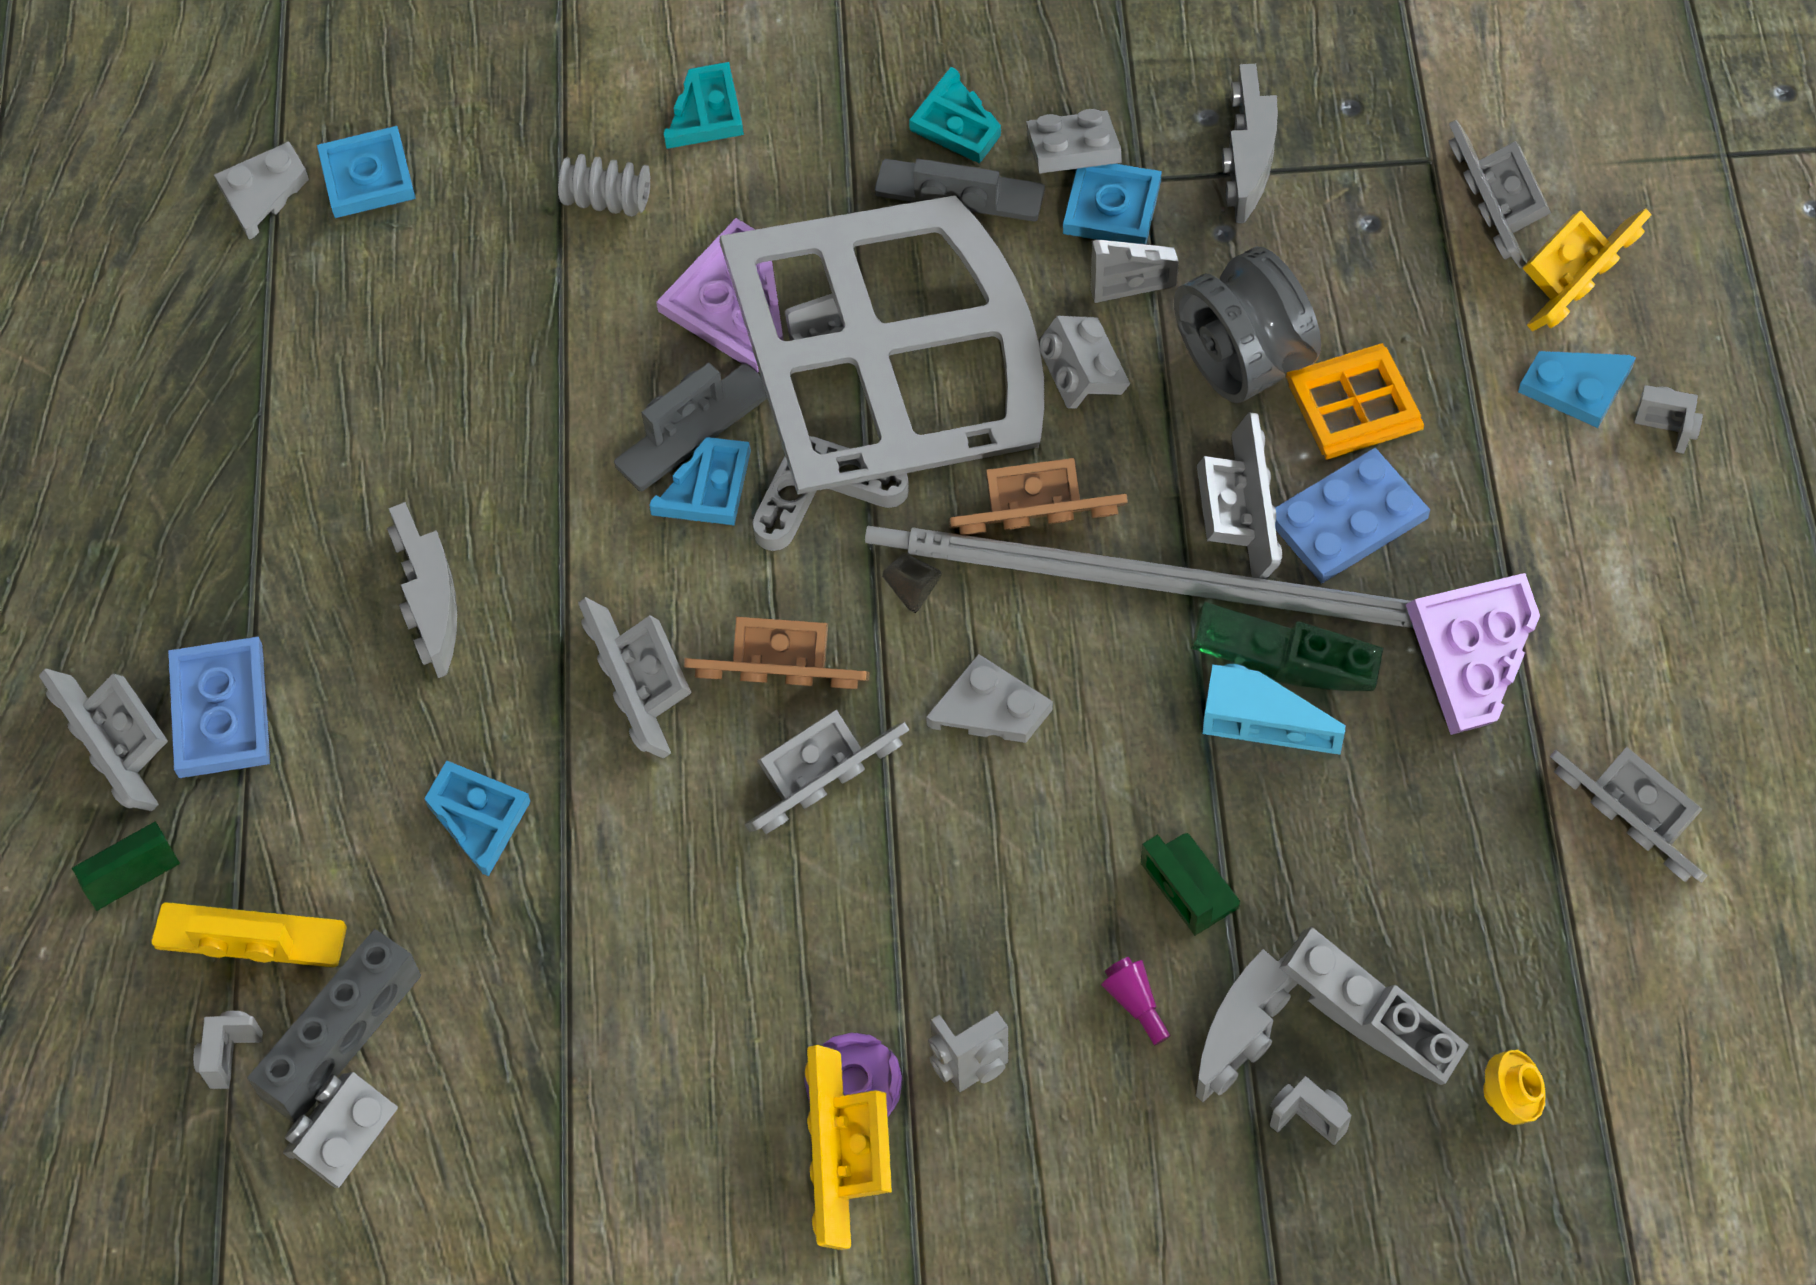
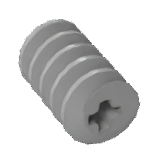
(604, 187)

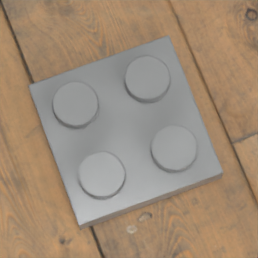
(1073, 141)

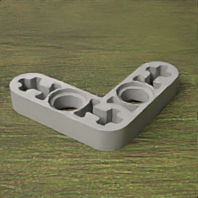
(794, 510)

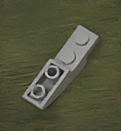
(1250, 144)
(428, 592)
(1369, 1010)
(1243, 1023)

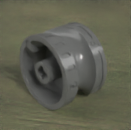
(1247, 324)

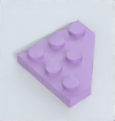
(707, 303)
(1474, 646)

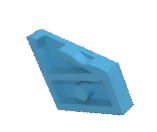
(1577, 382)
(708, 484)
(476, 812)

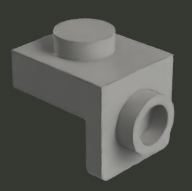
(1670, 411)
(215, 1053)
(1319, 1108)

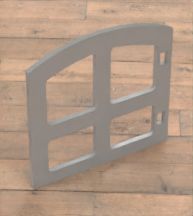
(870, 343)

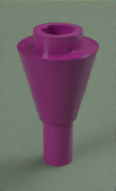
(1131, 988)

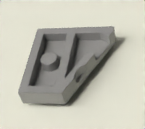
(262, 185)
(1130, 269)
(991, 703)

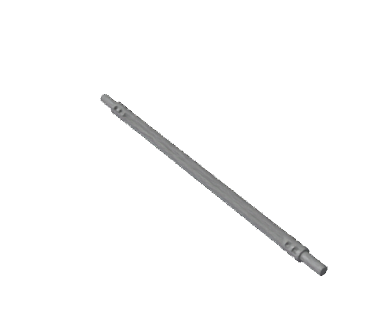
(1145, 575)

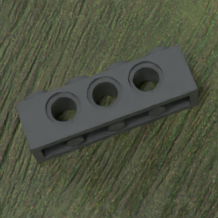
(335, 1025)

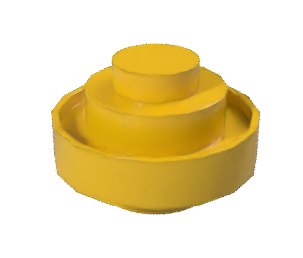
(1514, 1087)

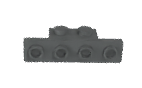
(975, 187)
(685, 417)

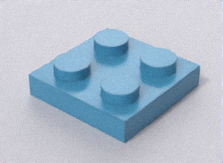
(366, 172)
(1112, 203)

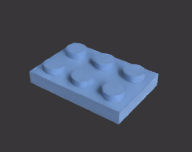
(1349, 515)
(218, 707)

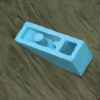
(1258, 709)

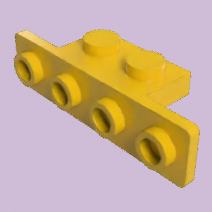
(1573, 258)
(249, 935)
(847, 1146)

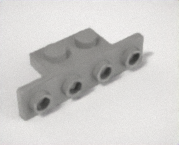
(1507, 188)
(1239, 499)
(641, 670)
(114, 731)
(813, 760)
(1644, 800)

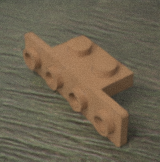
(1035, 492)
(779, 649)

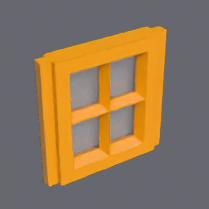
(1354, 401)

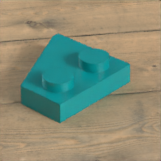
(705, 108)
(956, 119)

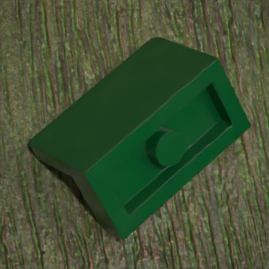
(125, 866)
(1188, 881)

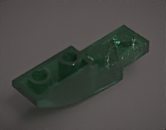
(1291, 656)

